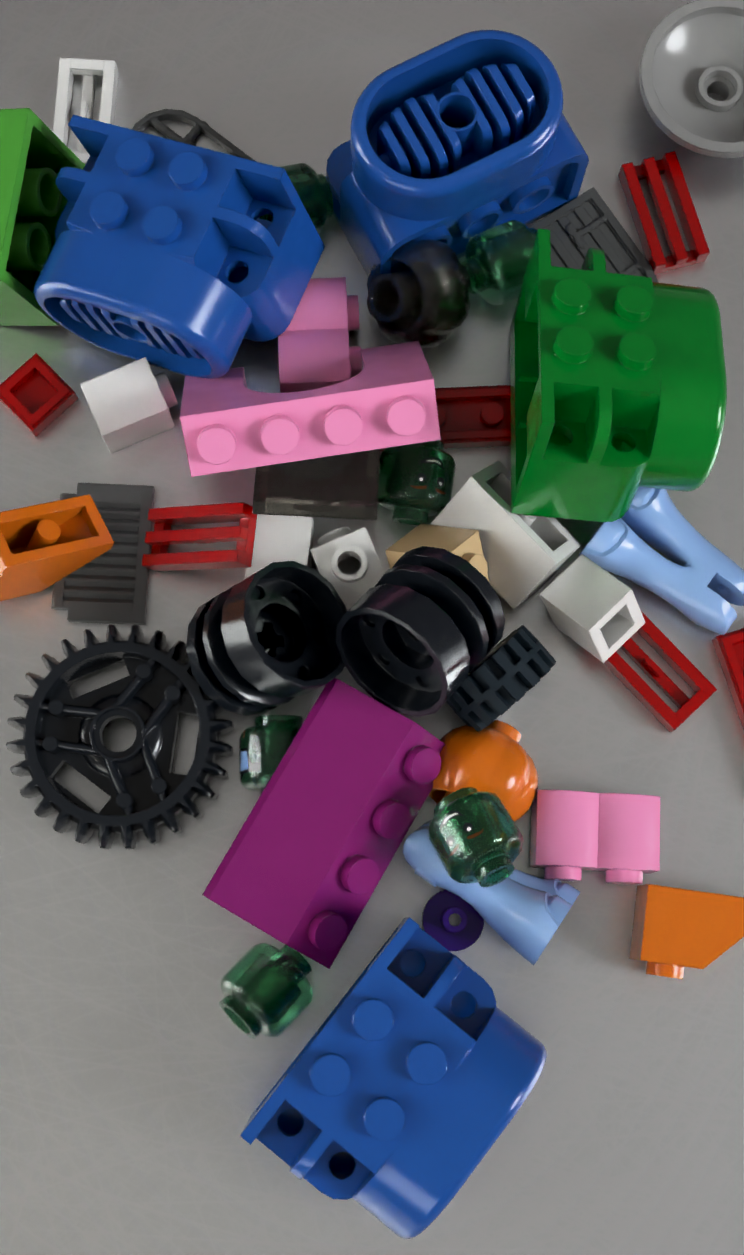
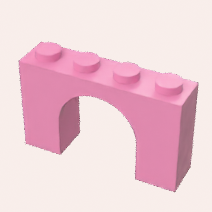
(377, 409)

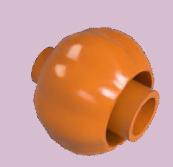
(490, 763)

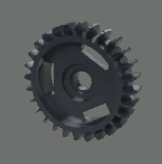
(136, 779)

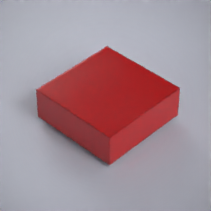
(36, 394)

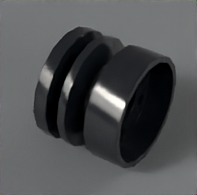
(420, 630)
(267, 639)

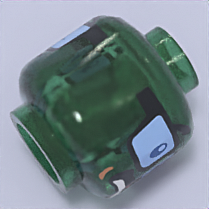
(264, 747)

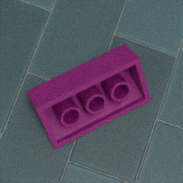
(328, 822)

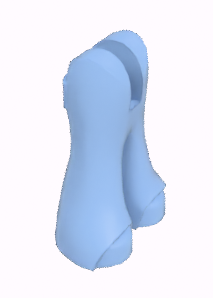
(697, 581)
(519, 909)

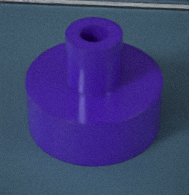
(436, 921)

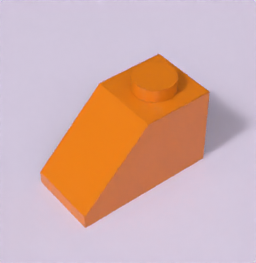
(48, 543)
(683, 928)

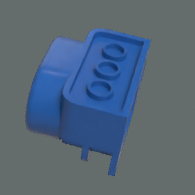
(424, 178)
(171, 252)
(401, 1085)

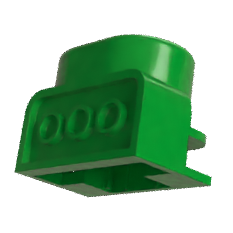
(610, 388)

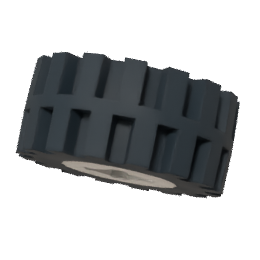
(501, 679)

